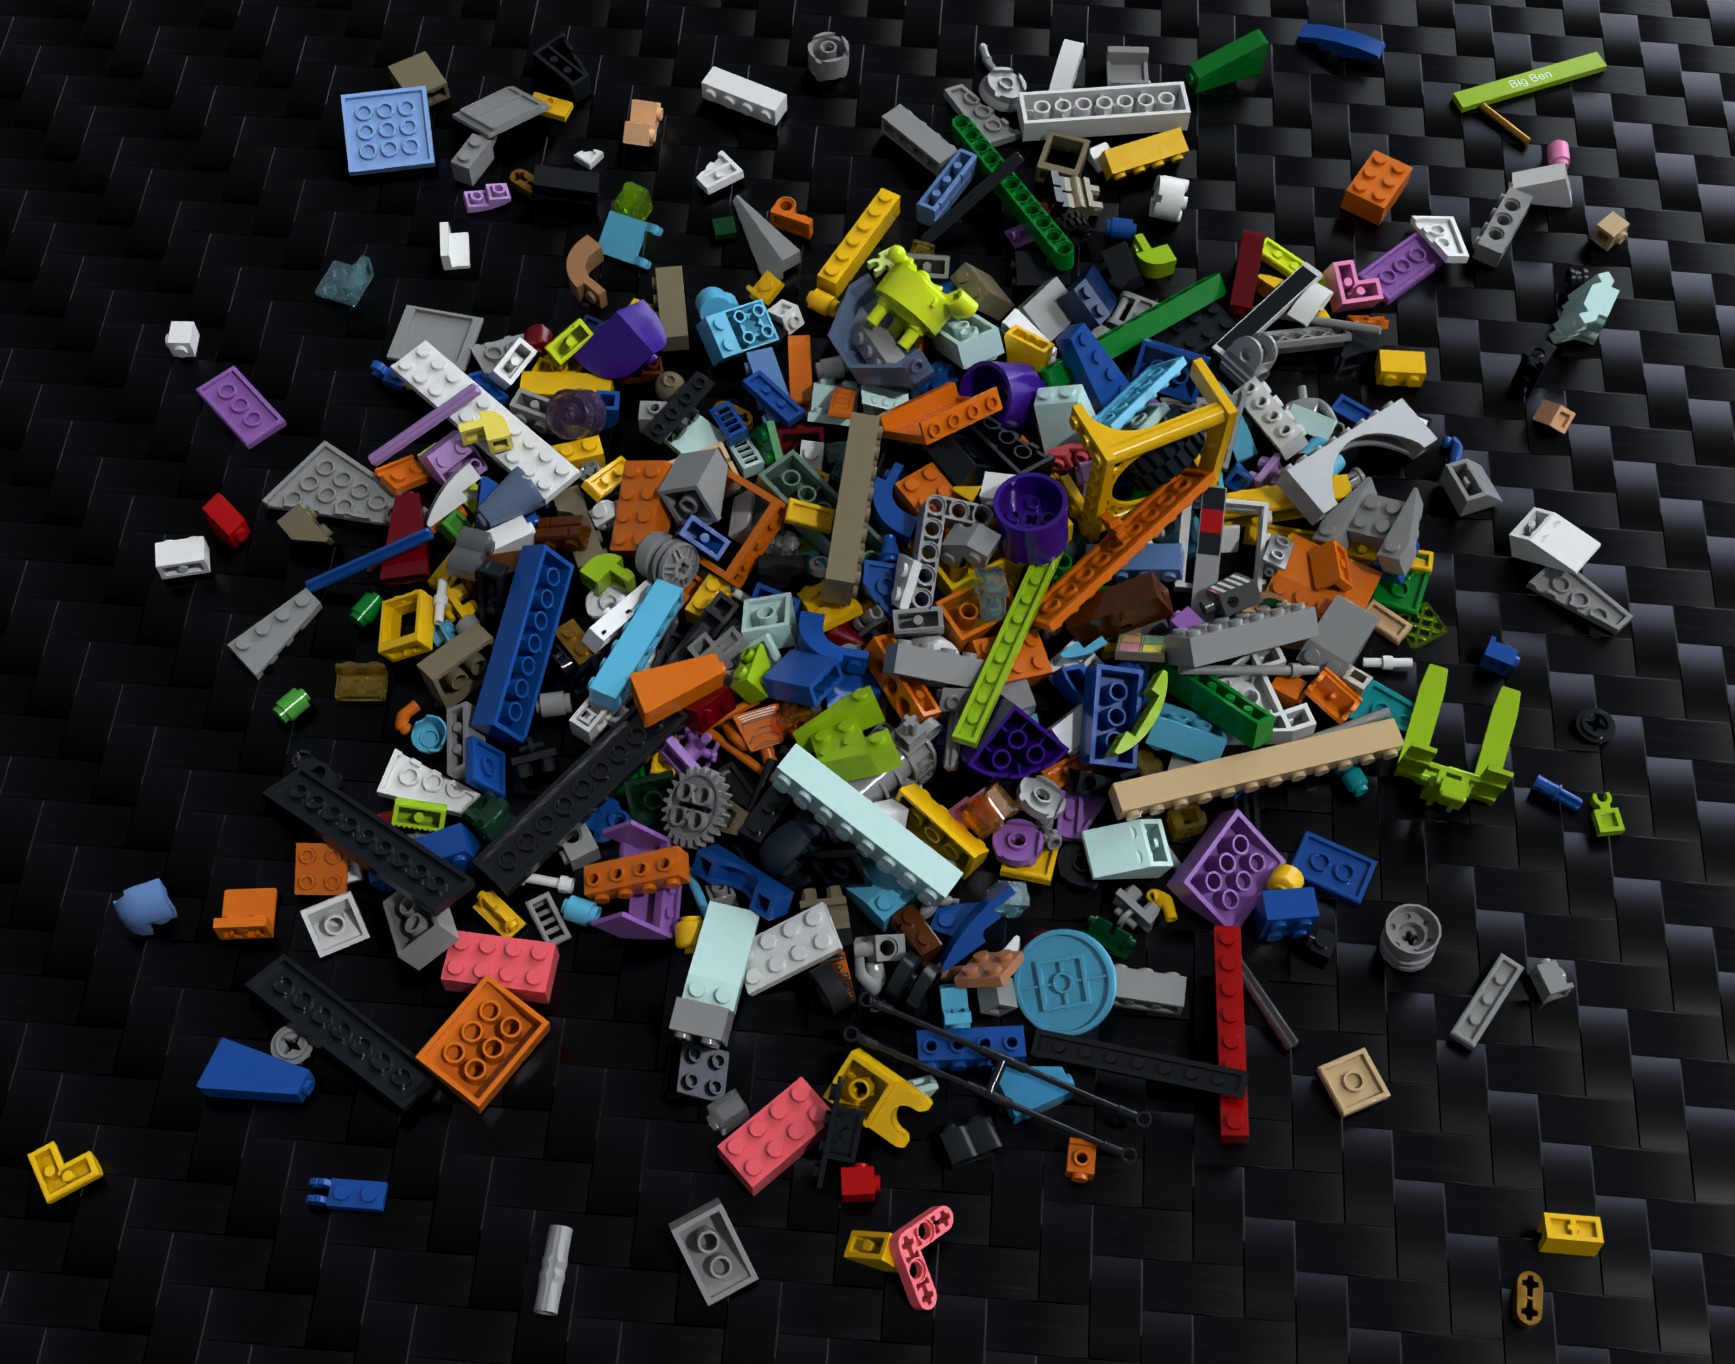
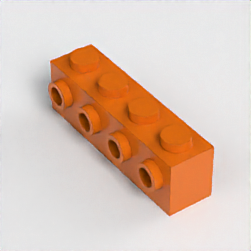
(636, 874)

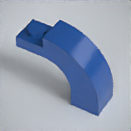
(886, 513)
(813, 640)

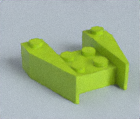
(840, 742)

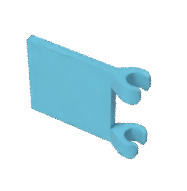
(624, 237)

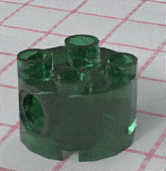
(488, 816)

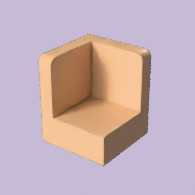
(1554, 416)

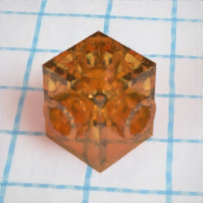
(792, 717)

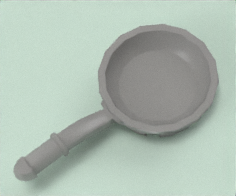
(1000, 86)

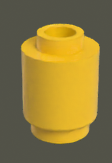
(822, 303)

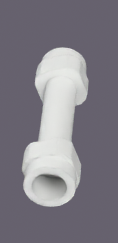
(563, 884)

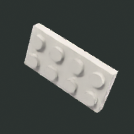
(791, 948)

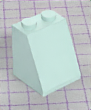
(1053, 411)

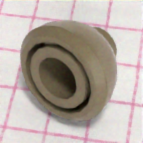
(668, 385)

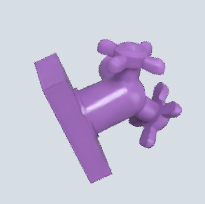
(685, 757)

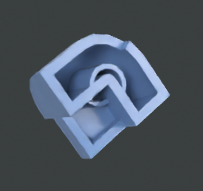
(144, 907)

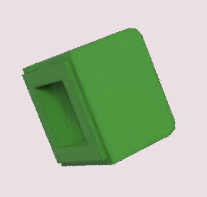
(452, 524)

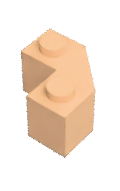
(643, 123)

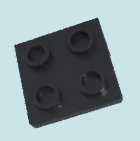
(695, 1072)

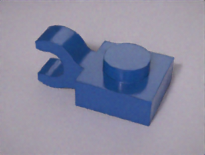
(388, 377)

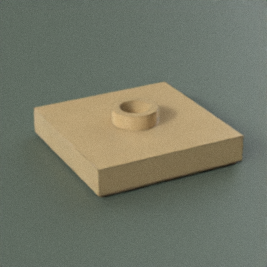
(1353, 1082)

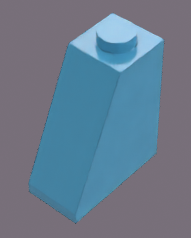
(1032, 1091)

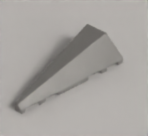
(766, 243)

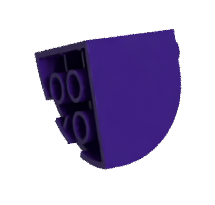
(624, 342)
(1013, 745)

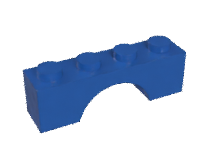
(723, 867)

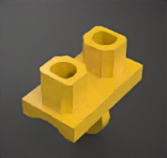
(455, 596)

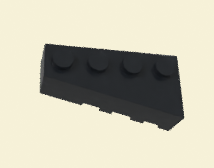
(1006, 449)

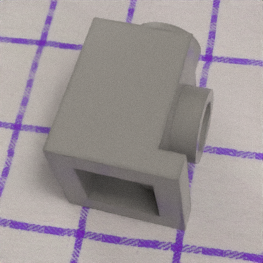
(1550, 980)

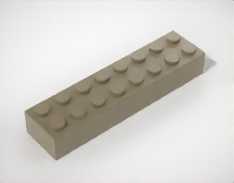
(852, 509)

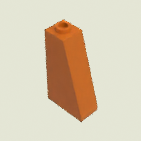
(673, 686)

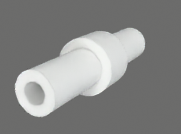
(440, 601)
(1387, 662)

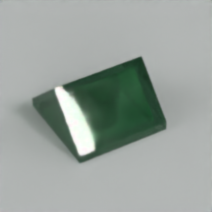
(646, 797)

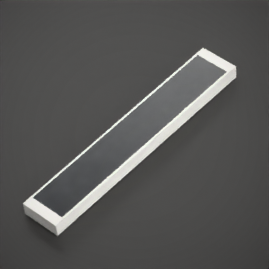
(1271, 307)

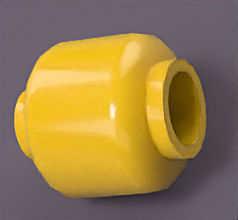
(1285, 877)
(687, 933)

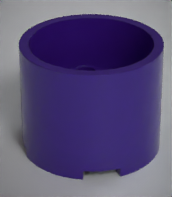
(1016, 387)
(1031, 518)

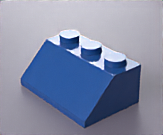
(1155, 352)

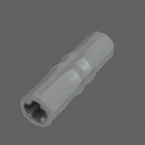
(553, 1270)

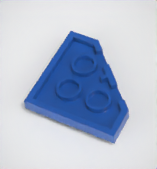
(878, 582)

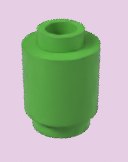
(291, 705)

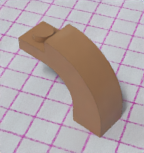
(580, 262)

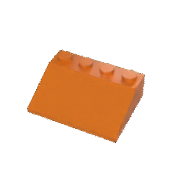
(1298, 585)
(483, 1043)

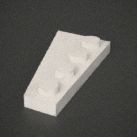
(412, 780)

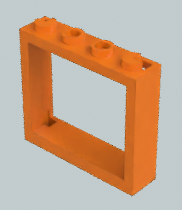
(757, 540)

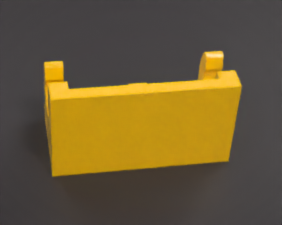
(1570, 1234)

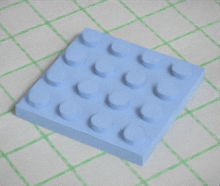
(387, 130)

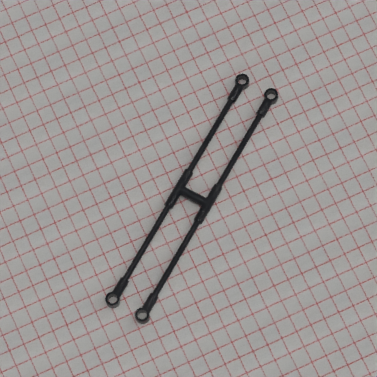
(989, 1092)

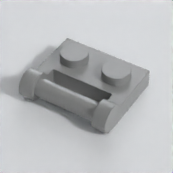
(1139, 304)

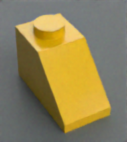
(871, 1250)

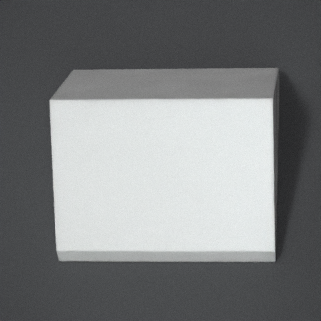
(335, 924)

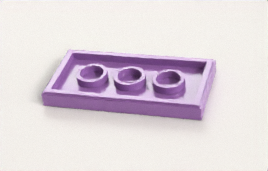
(1403, 267)
(241, 407)

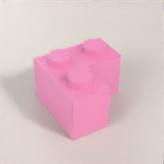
(1349, 291)

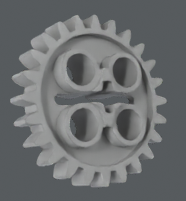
(690, 826)

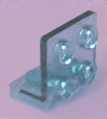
(346, 282)

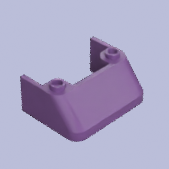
(649, 914)

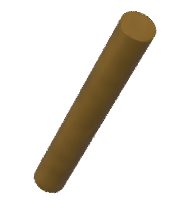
(1501, 121)

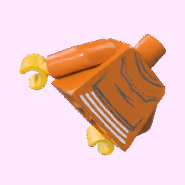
(756, 731)

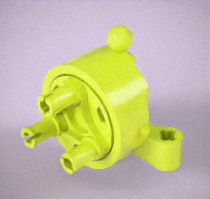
(916, 301)

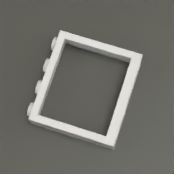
(1232, 505)

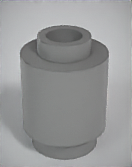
(554, 704)

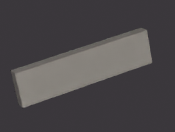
(1486, 1001)

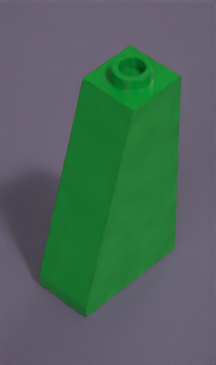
(1230, 63)

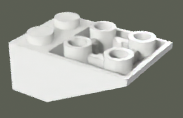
(1552, 541)

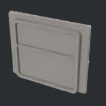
(500, 111)
(446, 331)

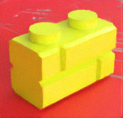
(569, 341)

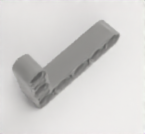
(932, 544)

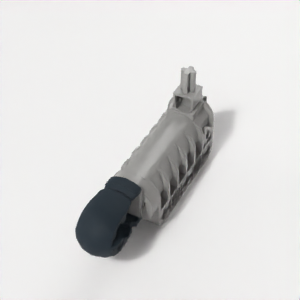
(788, 845)

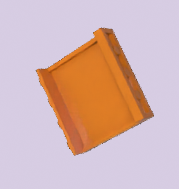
(937, 414)

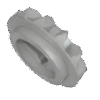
(280, 1049)

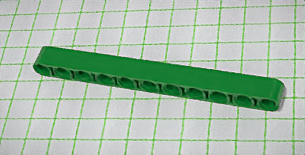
(1016, 196)
(1145, 325)

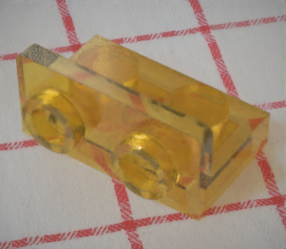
(361, 681)

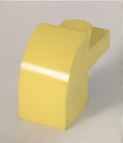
(489, 427)

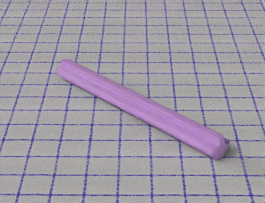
(425, 424)

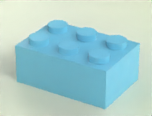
(1186, 734)

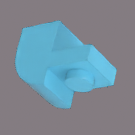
(954, 1007)

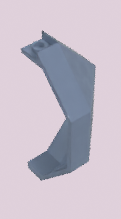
(908, 373)

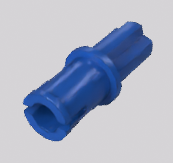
(1557, 793)

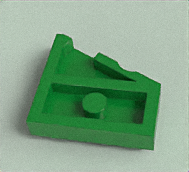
(767, 442)

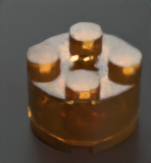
(989, 810)

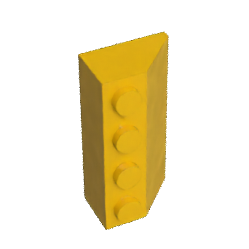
(940, 830)

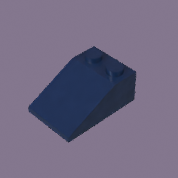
(1088, 299)

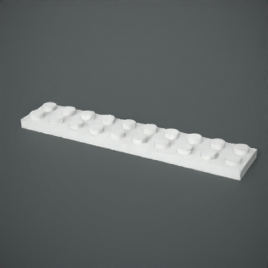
(439, 379)

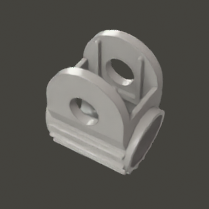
(1245, 358)

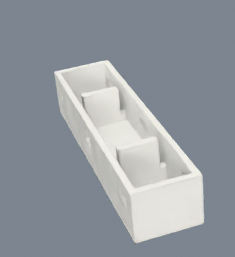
(614, 619)

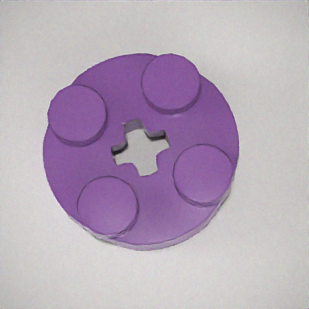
(1018, 855)

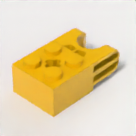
(883, 1096)

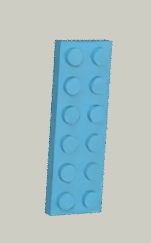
(1139, 392)

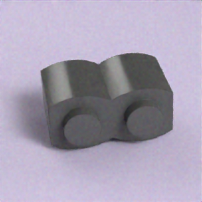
(469, 553)

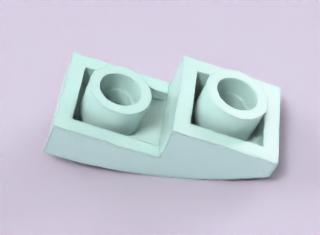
(1313, 422)

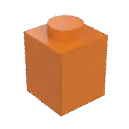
(1289, 690)

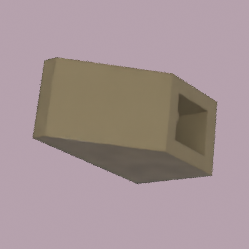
(304, 528)

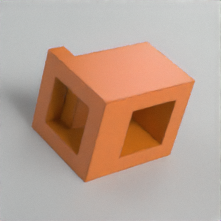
(1079, 1171)

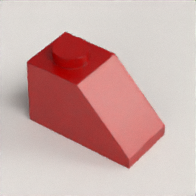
(226, 521)

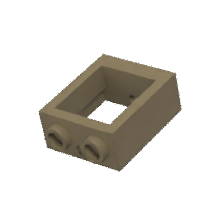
(1067, 144)

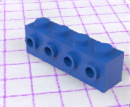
(948, 1054)

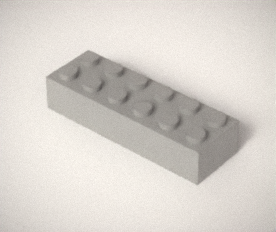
(1241, 635)

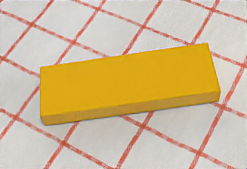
(605, 480)

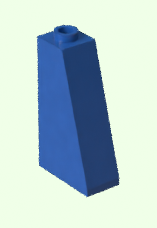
(253, 1075)

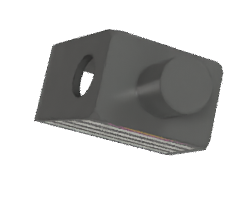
(1231, 595)

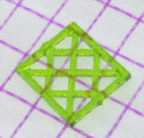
(1435, 618)

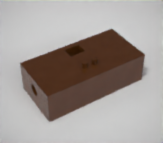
(1121, 609)

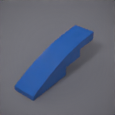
(1347, 42)
(968, 935)

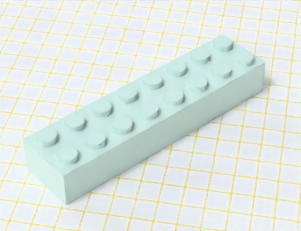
(865, 826)

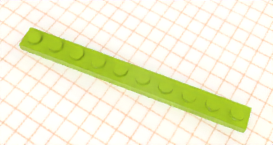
(1003, 653)

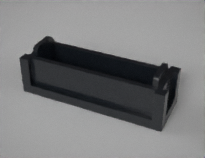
(492, 592)

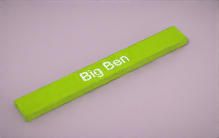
(1529, 81)

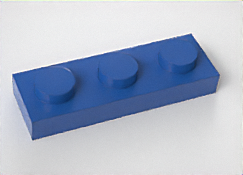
(773, 398)

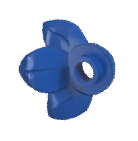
(605, 818)

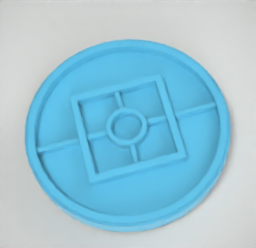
(1065, 982)

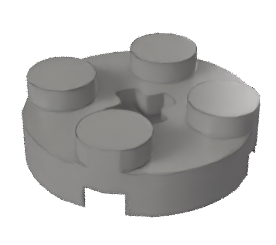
(1042, 809)

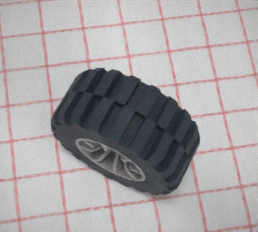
(1165, 462)

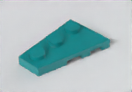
(1380, 697)

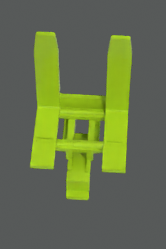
(1448, 784)

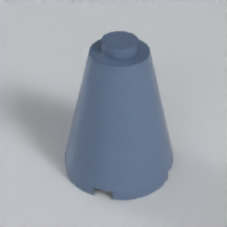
(509, 500)

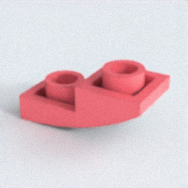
(1068, 455)

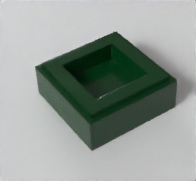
(724, 228)

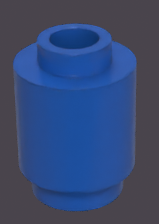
(1120, 228)

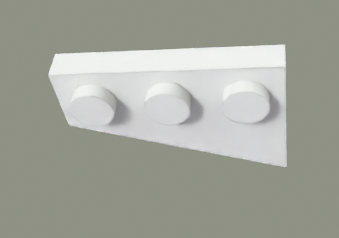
(1442, 236)

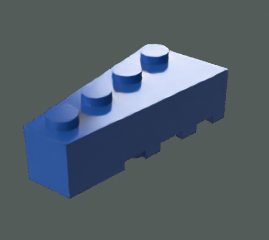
(1091, 365)
(451, 843)

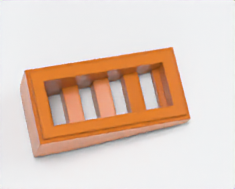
(842, 403)

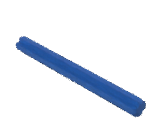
(369, 560)

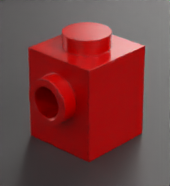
(859, 1183)

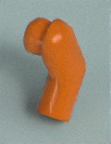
(403, 717)

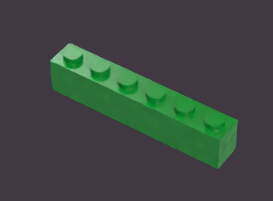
(1219, 704)

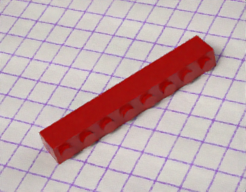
(1230, 1027)

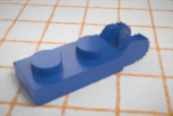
(349, 1194)

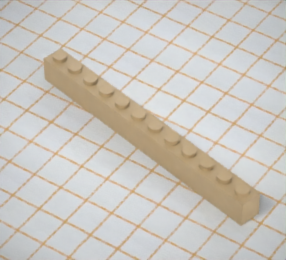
(1255, 769)

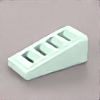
(752, 468)

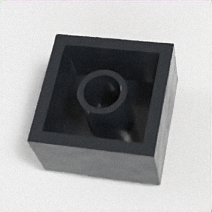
(961, 460)

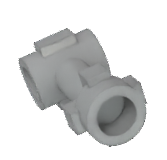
(1051, 837)

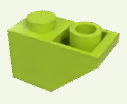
(749, 674)

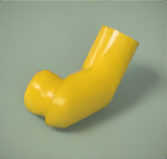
(1164, 902)

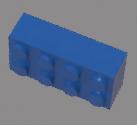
(1109, 709)

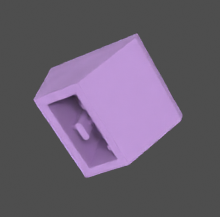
(449, 455)

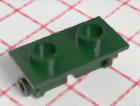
(1118, 944)

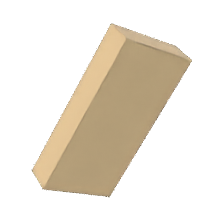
(1390, 624)

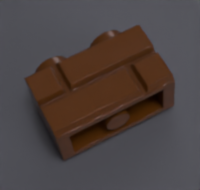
(563, 532)
(918, 934)

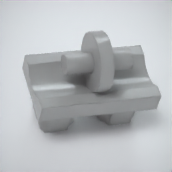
(1131, 912)

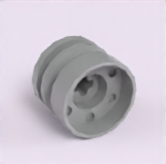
(667, 559)
(1410, 937)

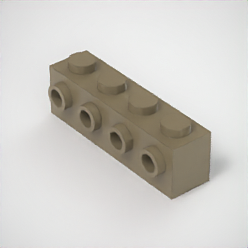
(671, 305)

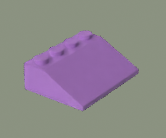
(1226, 870)

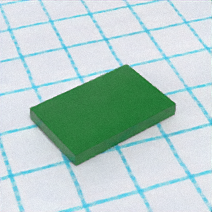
(1405, 596)

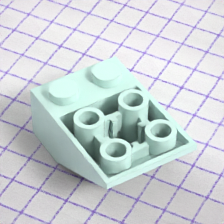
(1127, 850)

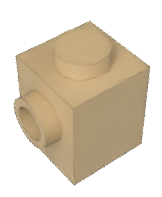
(1610, 231)

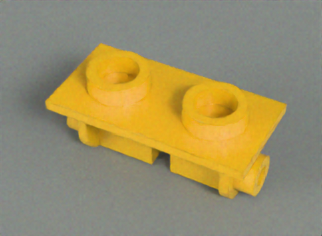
(498, 914)

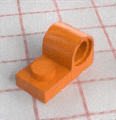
(784, 217)

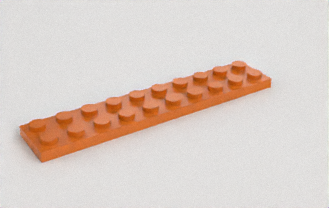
(1109, 556)

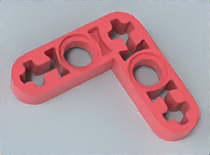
(924, 1295)

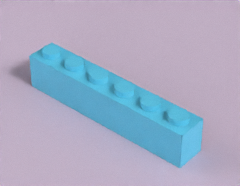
(636, 644)

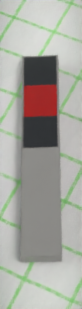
(1208, 547)

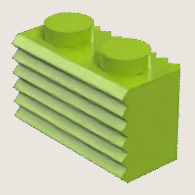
(419, 814)

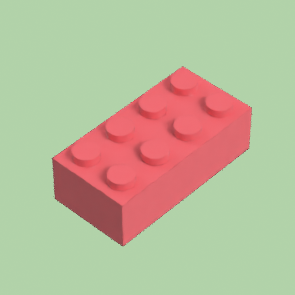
(517, 964)
(775, 1136)

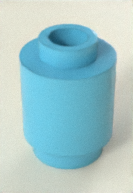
(580, 911)

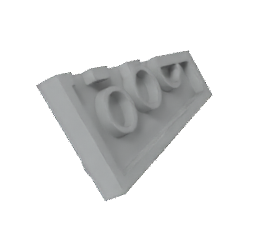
(266, 639)

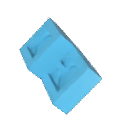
(1077, 652)

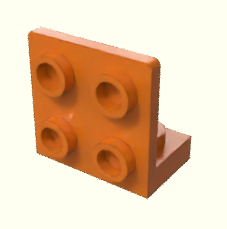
(320, 870)
(247, 914)

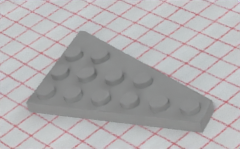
(334, 489)

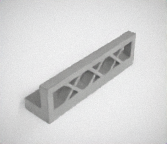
(1308, 339)

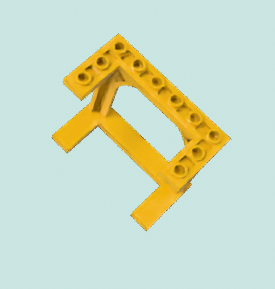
(1114, 446)

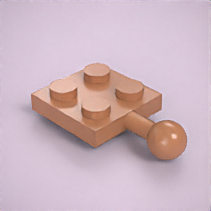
(985, 969)

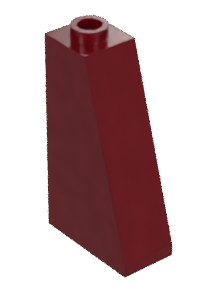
(1246, 274)
(415, 563)

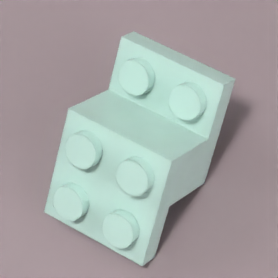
(822, 397)

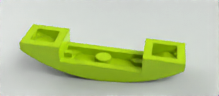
(1154, 691)

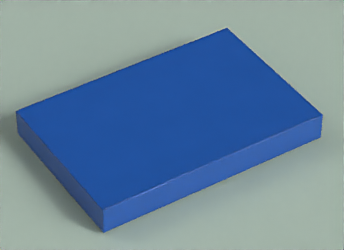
(1333, 868)

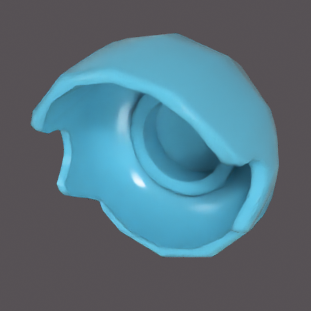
(429, 734)

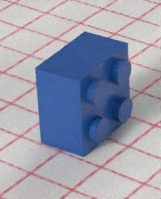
(1285, 913)

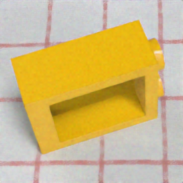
(390, 642)

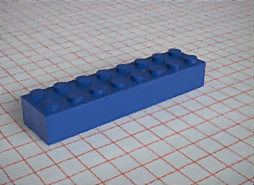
(523, 645)

